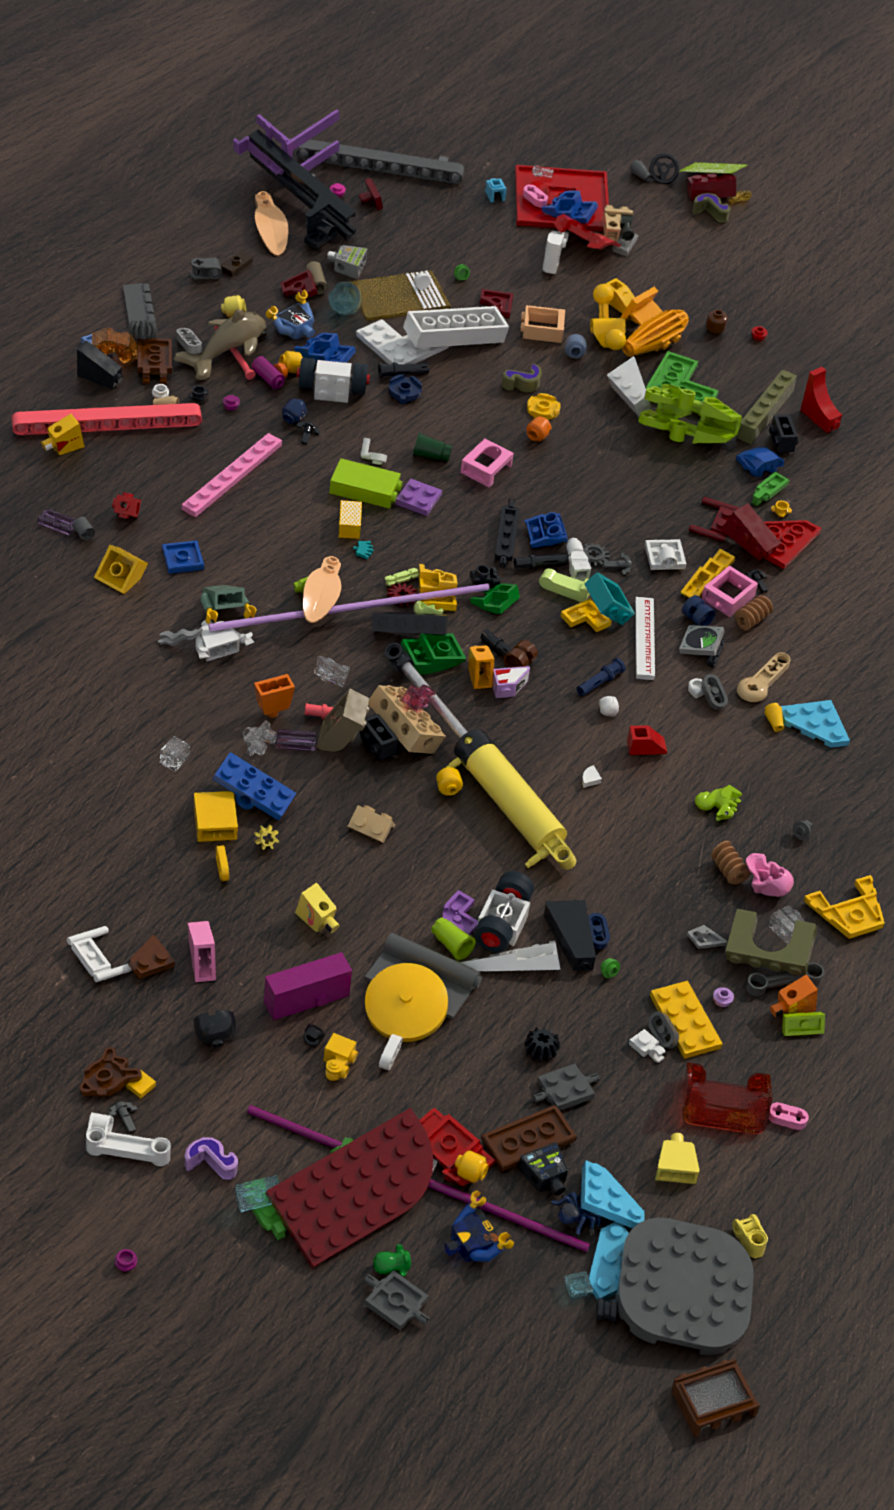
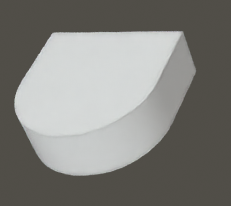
(695, 688)

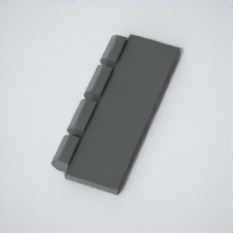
(139, 302)

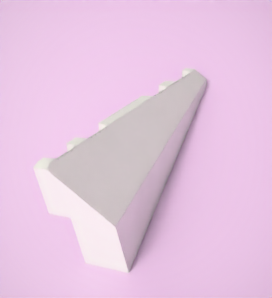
(529, 958)

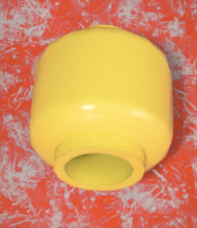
(231, 304)

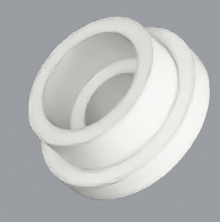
(160, 391)

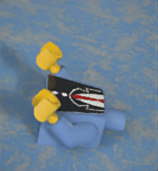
(295, 320)

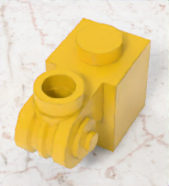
(338, 1055)

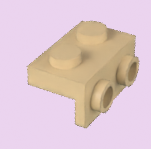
(370, 823)

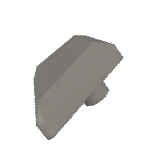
(705, 938)

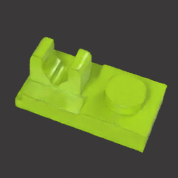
(803, 1023)

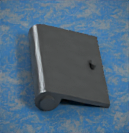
(457, 977)

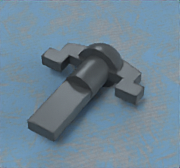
(627, 564)
(122, 1107)

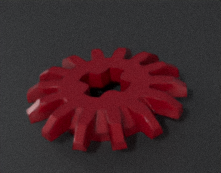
(395, 591)

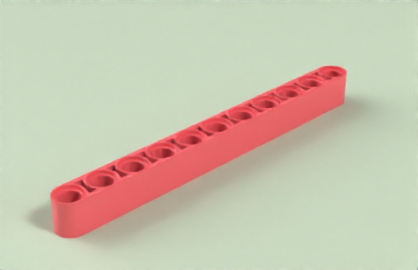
(110, 418)

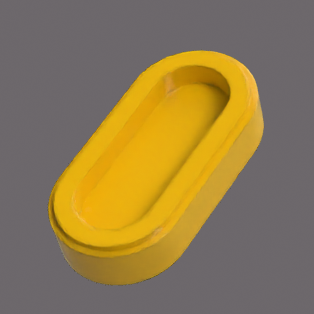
(222, 863)

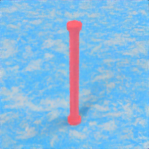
(249, 373)

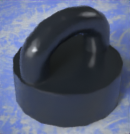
(315, 1032)

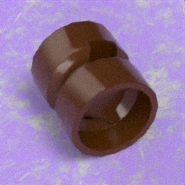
(521, 655)

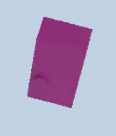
(307, 986)

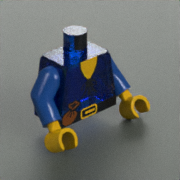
(474, 1235)

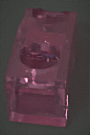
(418, 697)

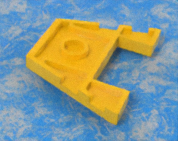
(854, 915)

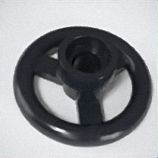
(659, 165)

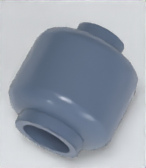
(575, 346)

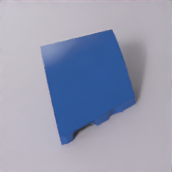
(571, 204)
(326, 348)

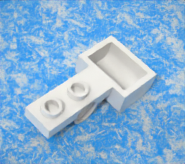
(555, 243)

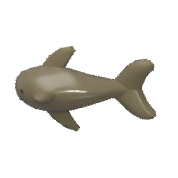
(238, 330)

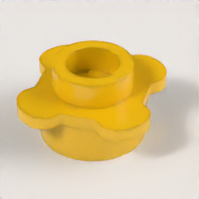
(781, 508)

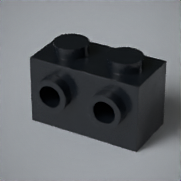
(783, 433)
(379, 737)

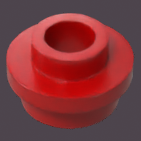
(759, 333)

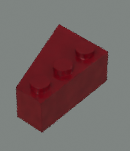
(714, 183)
(750, 532)

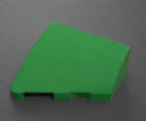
(497, 598)

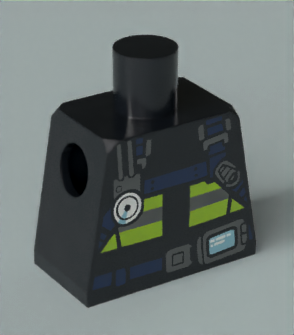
(545, 1168)

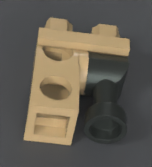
(616, 219)

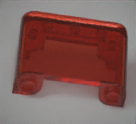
(726, 1104)

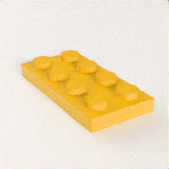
(688, 1017)

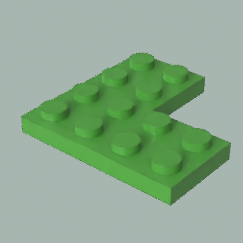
(677, 371)

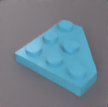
(817, 721)
(607, 1198)
(607, 1260)

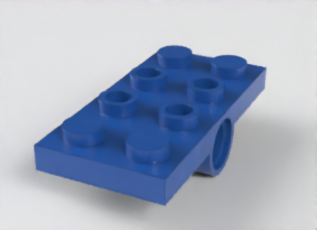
(253, 787)

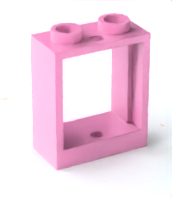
(728, 605)

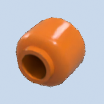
(538, 429)

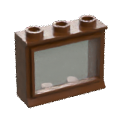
(714, 1395)

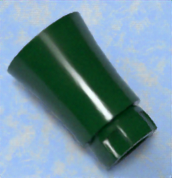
(432, 448)

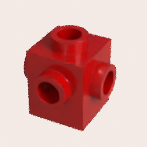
(132, 508)

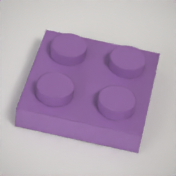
(418, 497)

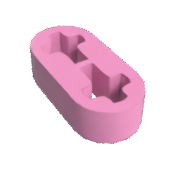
(535, 195)
(788, 1116)

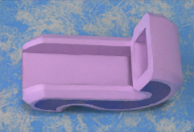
(213, 1153)

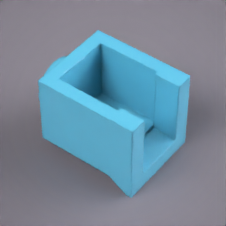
(495, 185)

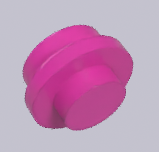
(338, 189)

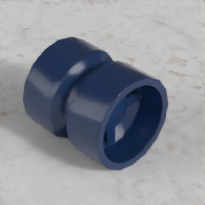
(698, 611)

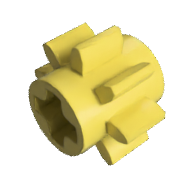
(264, 832)

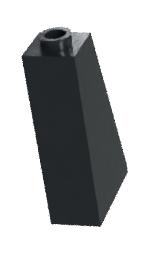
(572, 931)

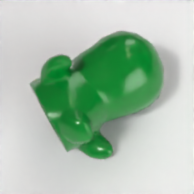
(386, 1262)

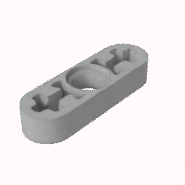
(189, 340)

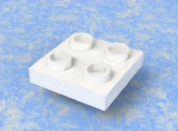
(665, 554)

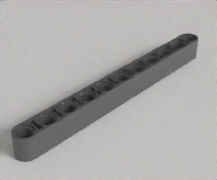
(386, 162)

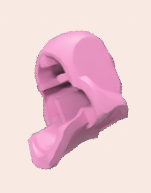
(769, 877)

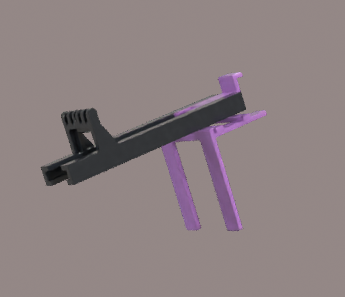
(295, 176)

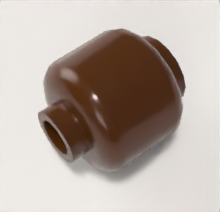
(716, 321)

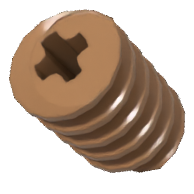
(753, 612)
(730, 863)

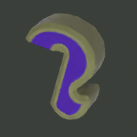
(713, 205)
(522, 381)

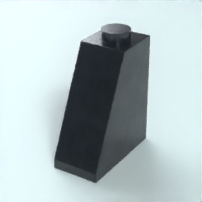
(97, 366)

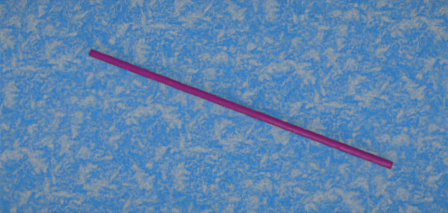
(433, 1184)

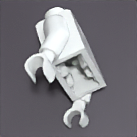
(220, 642)

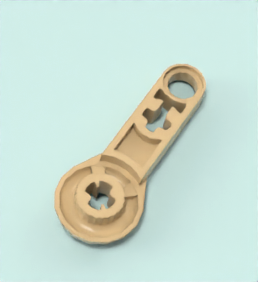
(756, 687)

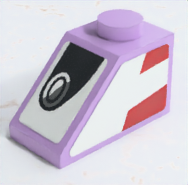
(509, 681)

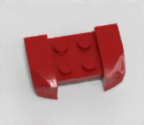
(595, 240)
(449, 1141)

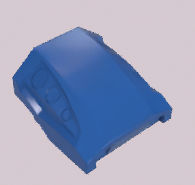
(760, 460)
(546, 530)

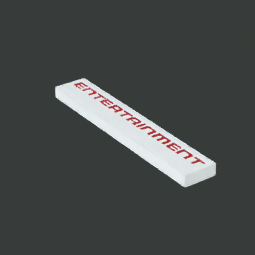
(644, 638)

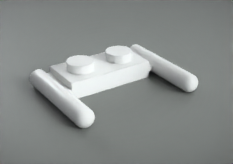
(92, 957)

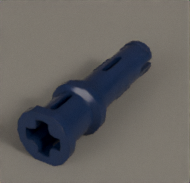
(606, 673)

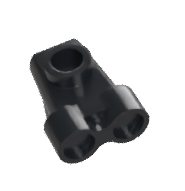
(484, 575)

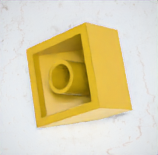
(120, 569)

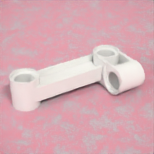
(103, 1141)

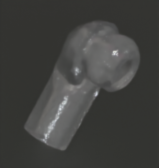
(540, 171)

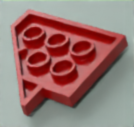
(793, 538)

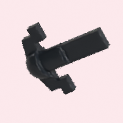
(309, 426)
(755, 574)

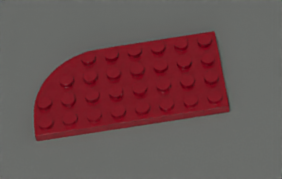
(356, 1188)

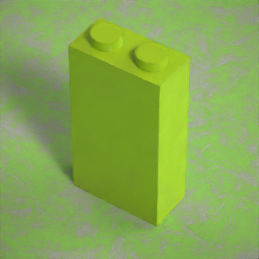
(365, 483)

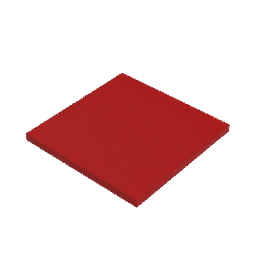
(591, 184)

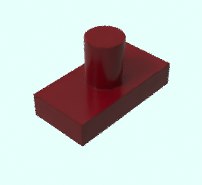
(371, 194)

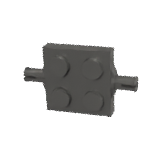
(565, 1087)
(396, 1300)

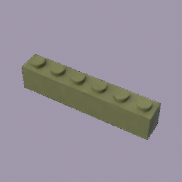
(766, 406)

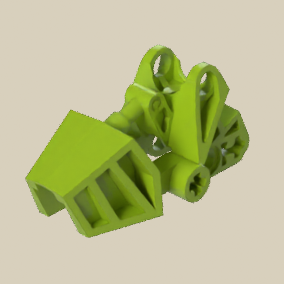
(717, 420)

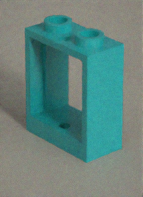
(609, 598)

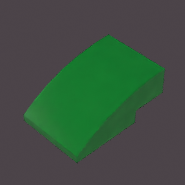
(434, 652)

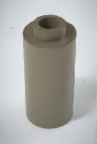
(318, 276)

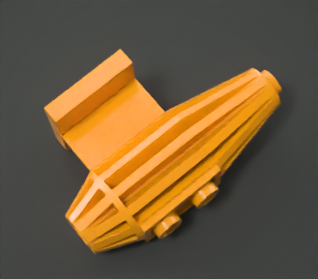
(656, 327)

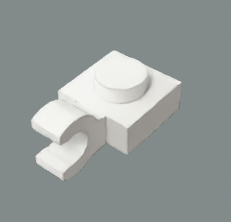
(646, 1044)

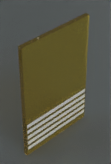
(397, 295)

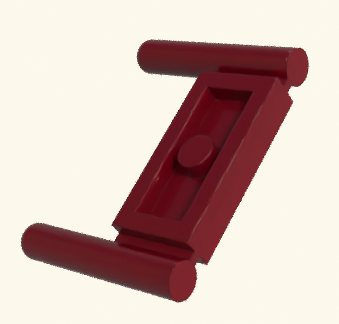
(723, 514)

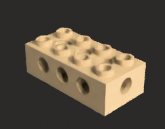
(411, 727)

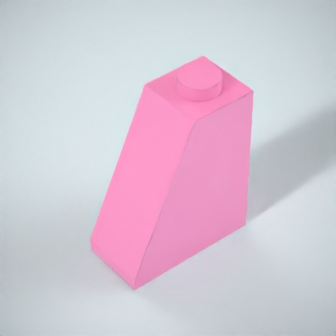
(202, 951)

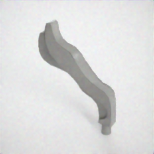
(174, 638)

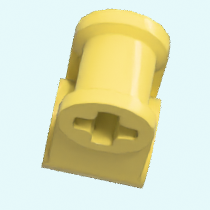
(751, 1235)

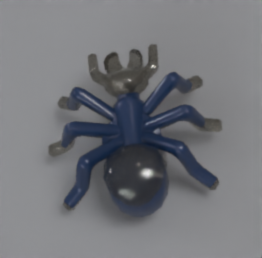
(574, 1215)

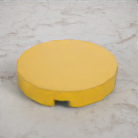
(544, 406)

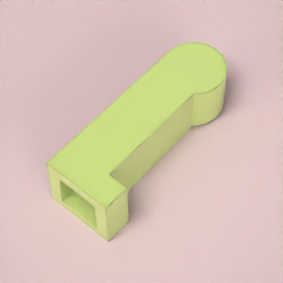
(564, 585)

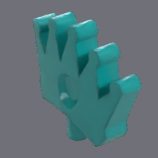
(364, 549)

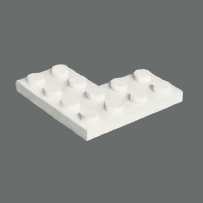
(392, 346)

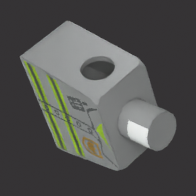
(348, 260)

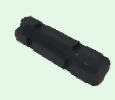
(712, 660)

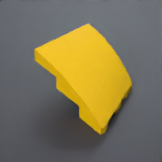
(436, 581)

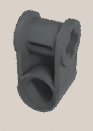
(207, 268)

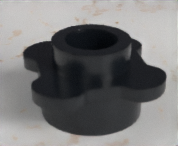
(198, 393)

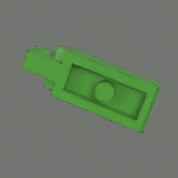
(769, 488)
(270, 1220)

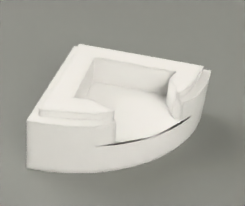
(591, 777)

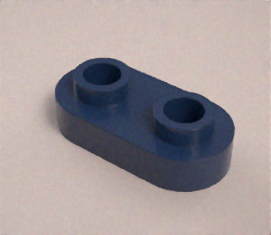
(599, 933)

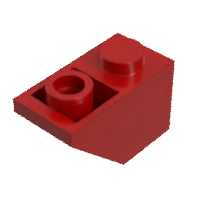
(645, 741)

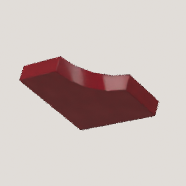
(298, 283)
(501, 300)

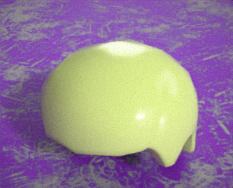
(421, 607)

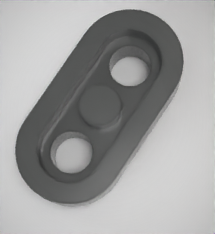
(715, 692)
(664, 1031)

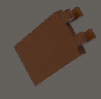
(155, 358)

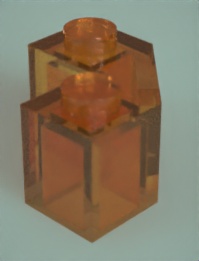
(111, 341)

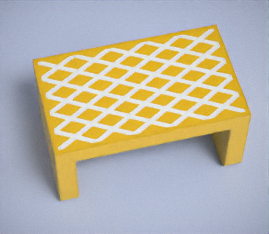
(350, 519)

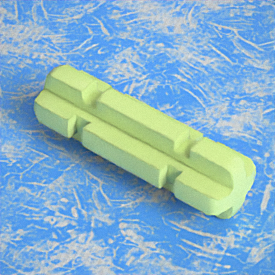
(401, 577)

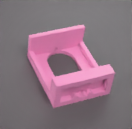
(481, 473)

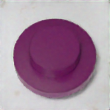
(231, 402)
(126, 1260)

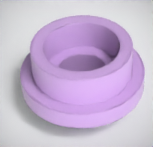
(723, 997)

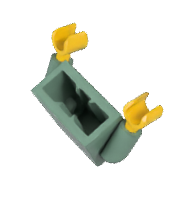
(225, 597)

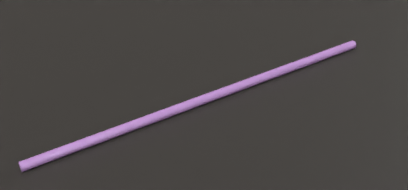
(350, 607)

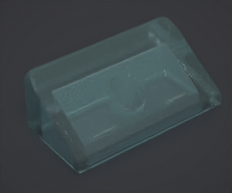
(252, 1193)

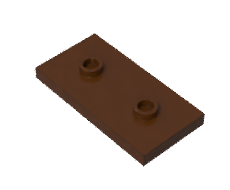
(526, 1135)

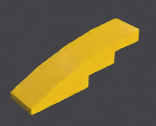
(708, 572)

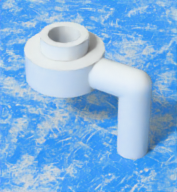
(376, 458)

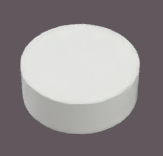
(422, 281)

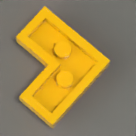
(587, 612)

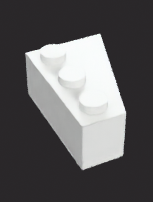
(629, 385)

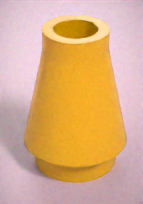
(775, 716)

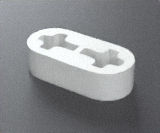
(390, 1052)

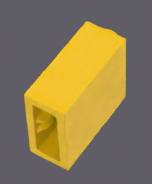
(215, 816)

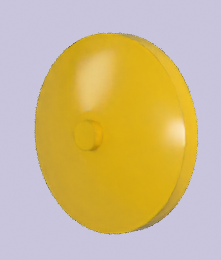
(406, 1002)

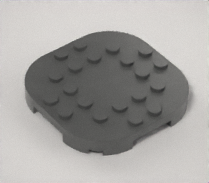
(685, 1285)

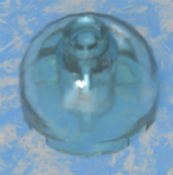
(345, 299)

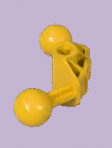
(608, 331)

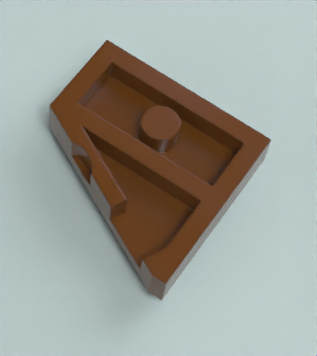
(151, 959)

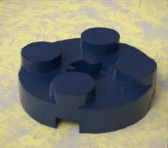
(405, 388)

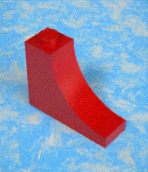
(817, 403)

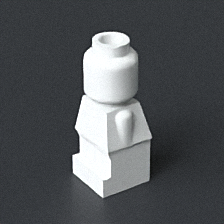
(578, 561)

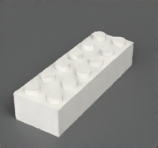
(455, 327)

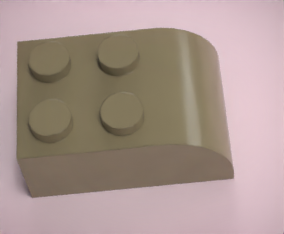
(343, 721)

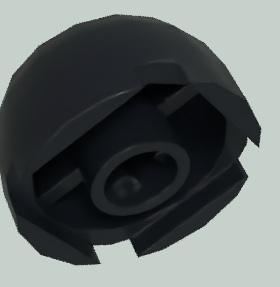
(216, 1028)

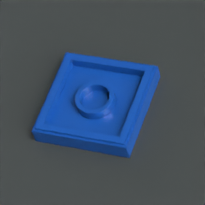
(182, 557)

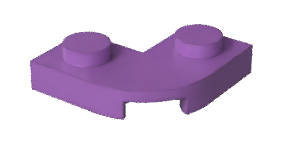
(456, 910)

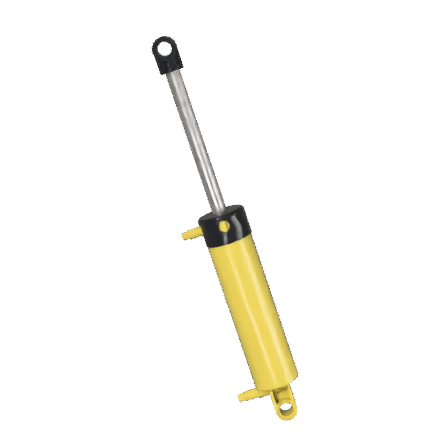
(497, 777)

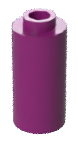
(268, 372)

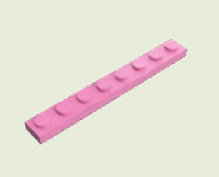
(231, 475)

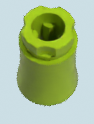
(453, 938)

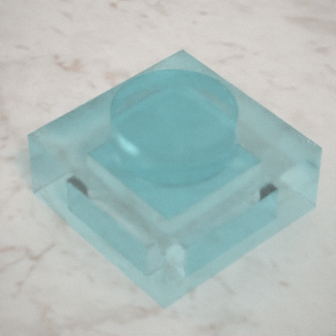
(578, 1285)

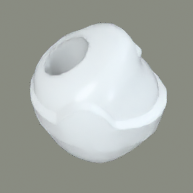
(609, 706)

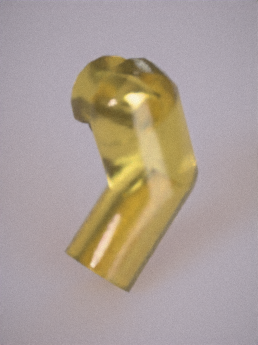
(740, 196)

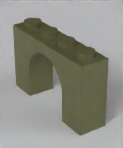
(792, 958)

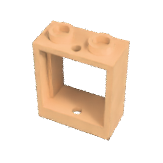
(543, 315)

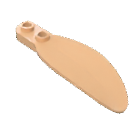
(271, 224)
(321, 590)

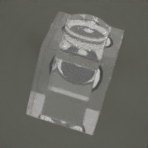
(174, 753)

